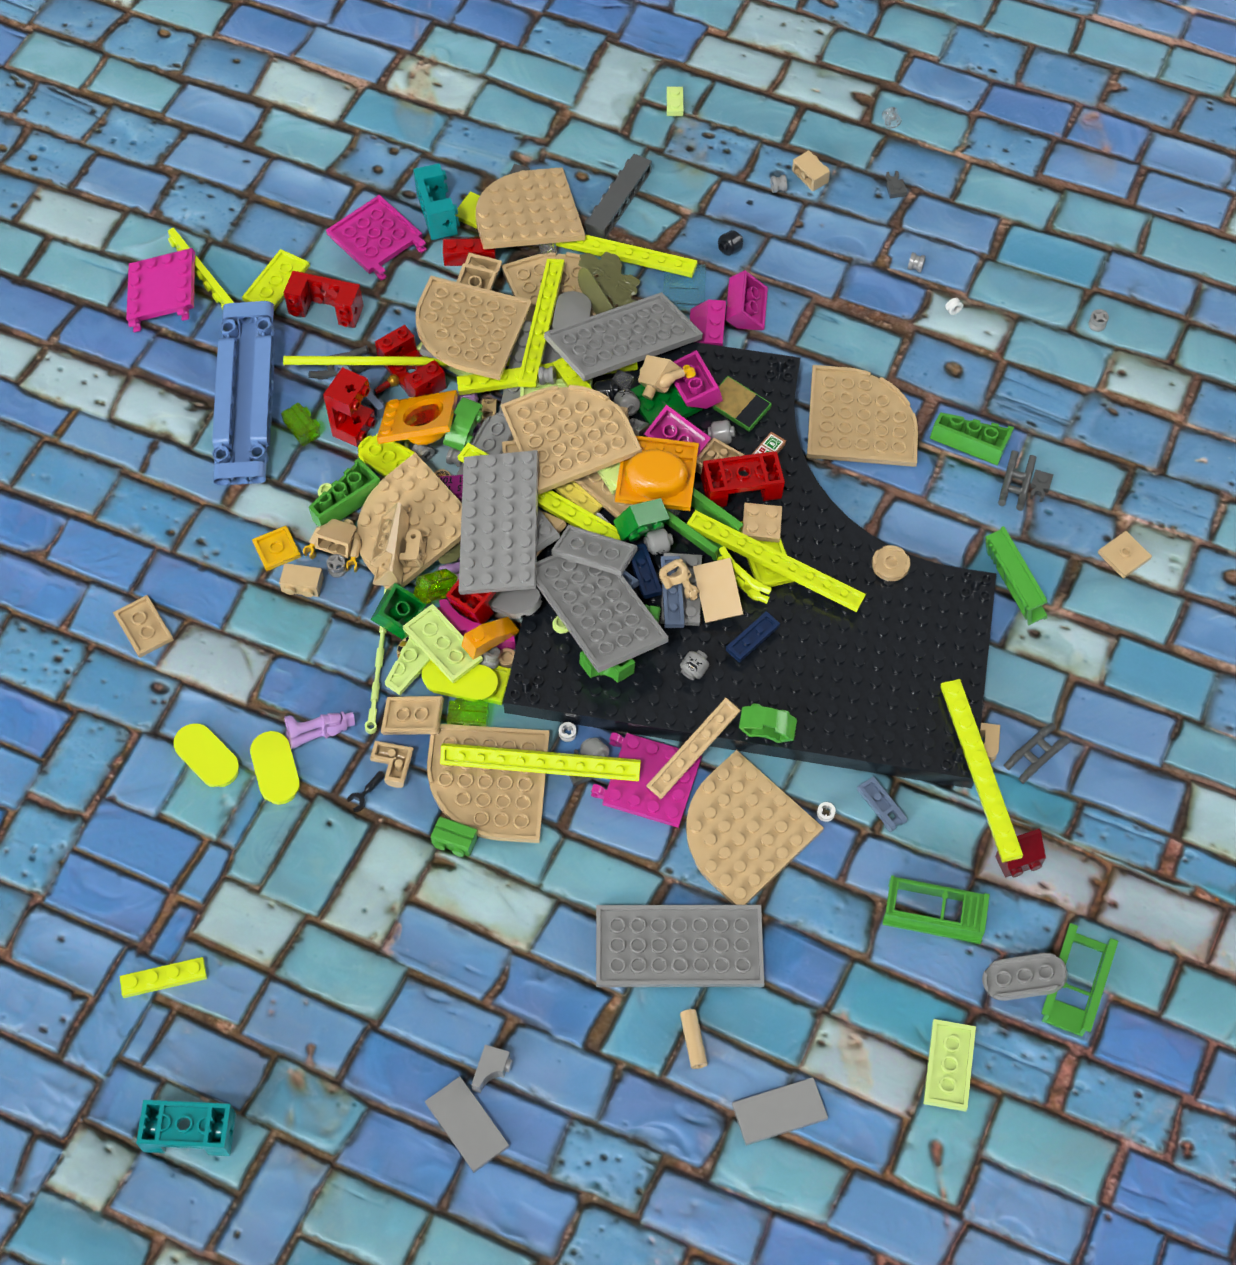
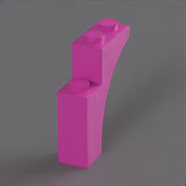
(465, 625)

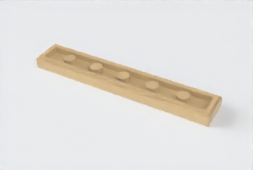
(693, 748)

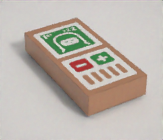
(770, 444)

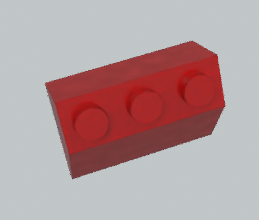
(457, 249)

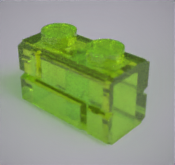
(301, 424)
(434, 585)
(468, 713)

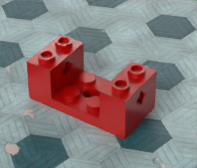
(342, 295)
(426, 379)
(346, 415)
(723, 477)
(471, 605)

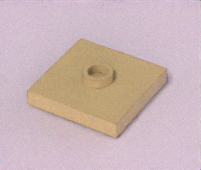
(1124, 554)

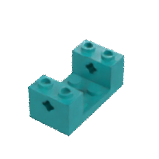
(436, 209)
(209, 1127)

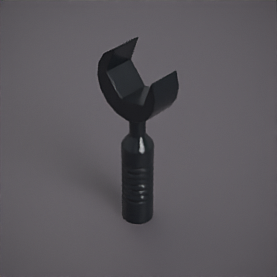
(368, 788)

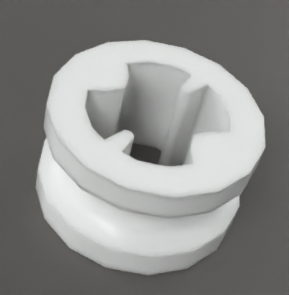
(954, 306)
(570, 727)
(820, 809)

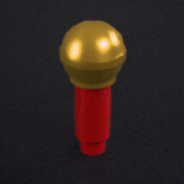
(393, 380)

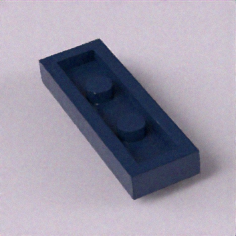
(645, 573)
(752, 636)

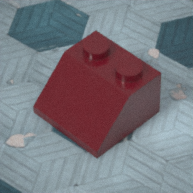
(1033, 855)

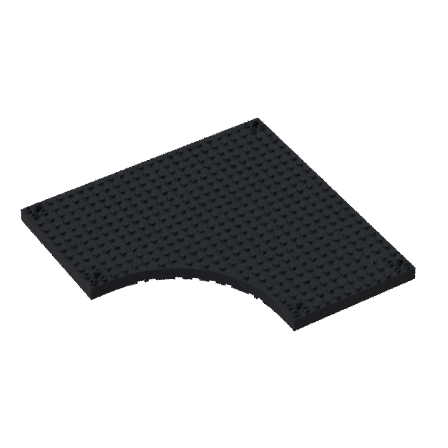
(852, 679)

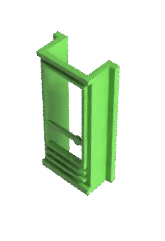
(709, 508)
(1016, 575)
(972, 916)
(1068, 1016)

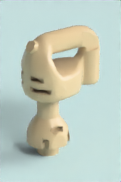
(680, 576)

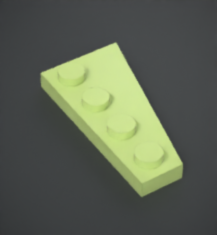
(407, 667)

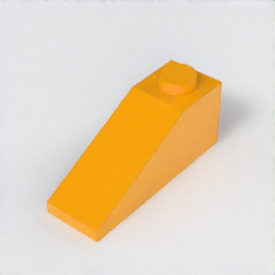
(488, 636)

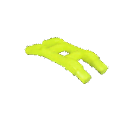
(750, 585)

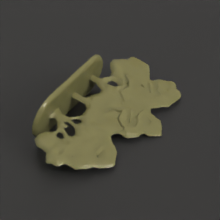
(611, 281)

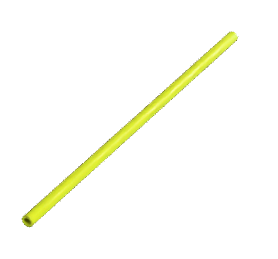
(361, 360)

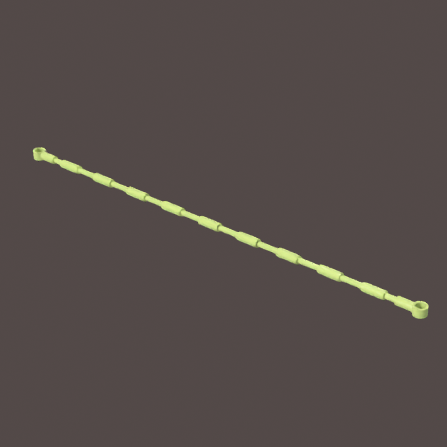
(378, 664)

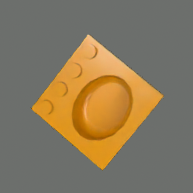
(393, 426)
(660, 471)

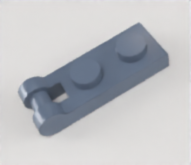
(881, 804)

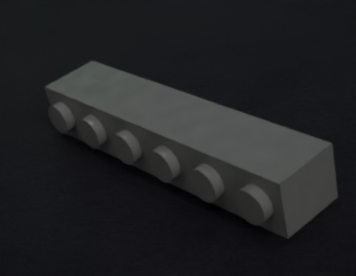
(618, 197)

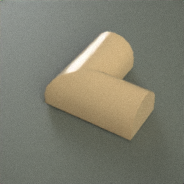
(715, 450)
(398, 761)

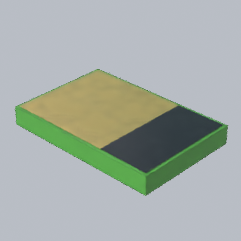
(741, 404)

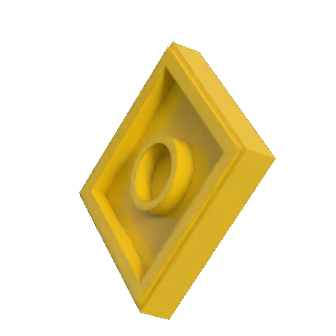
(276, 548)

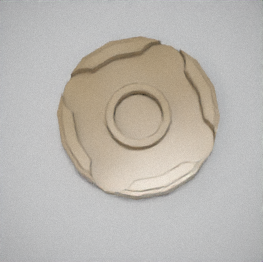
(891, 563)

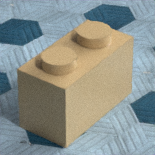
(811, 170)
(301, 580)

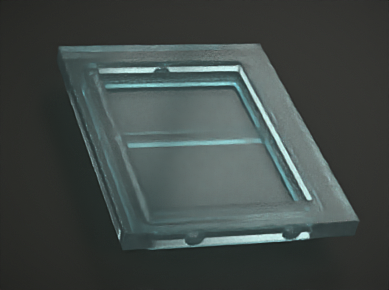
(684, 290)

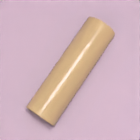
(693, 1039)

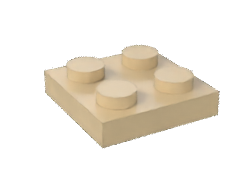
(762, 522)

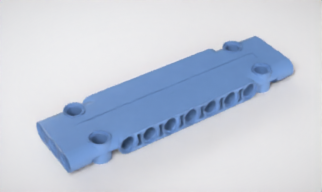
(243, 393)

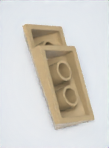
(479, 271)
(389, 545)

